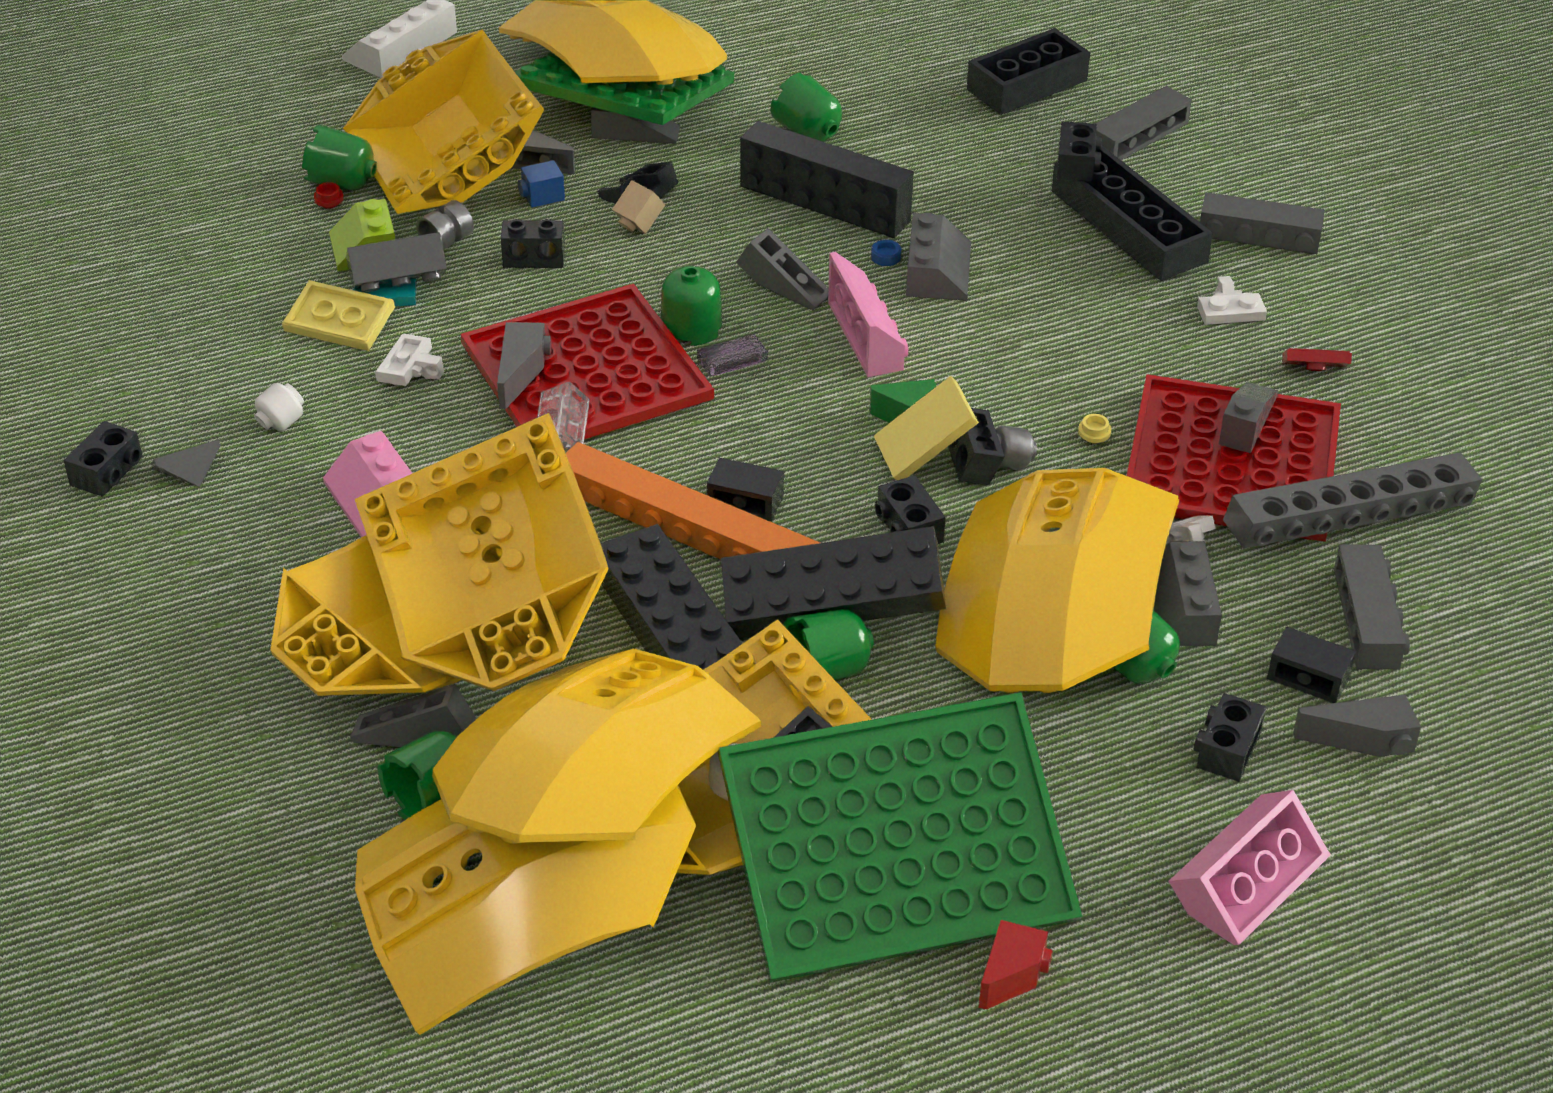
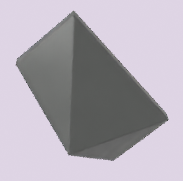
(189, 464)

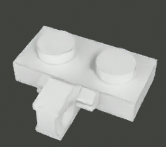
(1231, 305)
(409, 359)
(1190, 529)

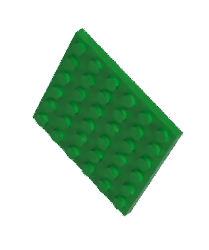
(633, 99)

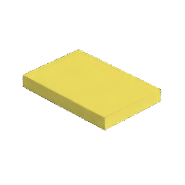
(338, 315)
(925, 429)

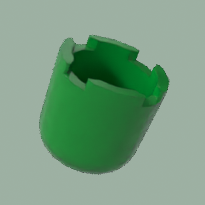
(807, 108)
(338, 159)
(692, 304)
(835, 641)
(1158, 660)
(409, 772)

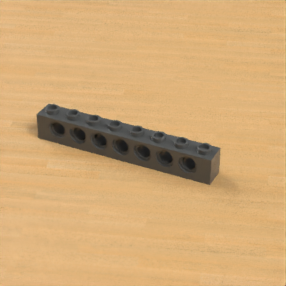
(1351, 500)

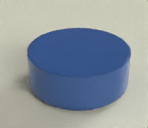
(886, 253)

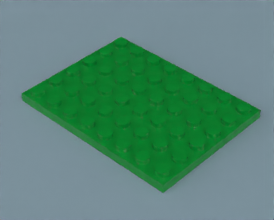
(896, 836)

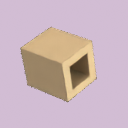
(638, 208)

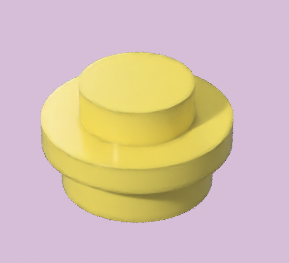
(1094, 428)

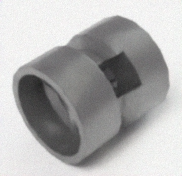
(450, 220)

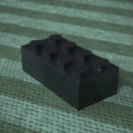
(1028, 71)

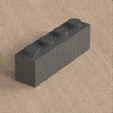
(1144, 122)
(1262, 222)
(1370, 607)

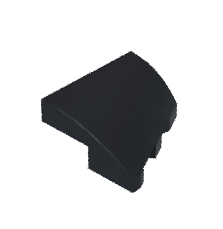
(655, 177)

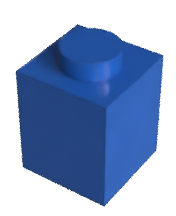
(542, 184)

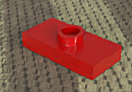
(1316, 359)

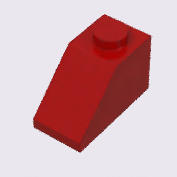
(1014, 963)

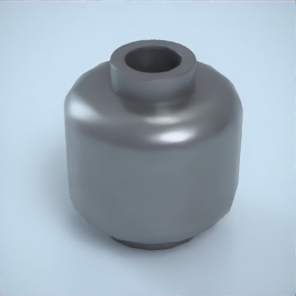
(1017, 447)

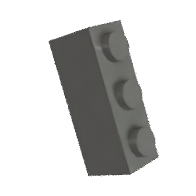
(937, 259)
(396, 262)
(1188, 594)

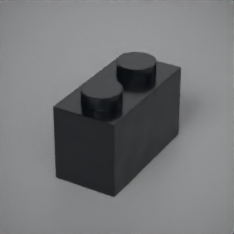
(747, 487)
(1311, 665)

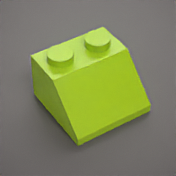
(362, 225)

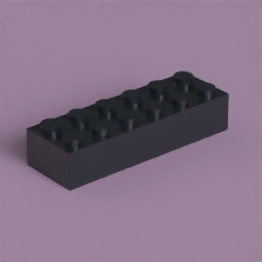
(826, 179)
(1137, 218)
(865, 575)
(664, 600)

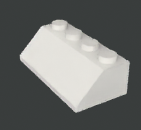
(391, 44)

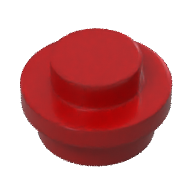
(328, 195)

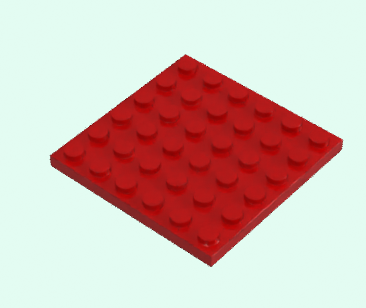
(610, 351)
(1181, 451)

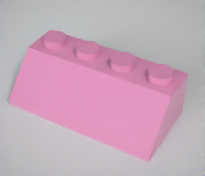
(864, 319)
(361, 469)
(1251, 866)

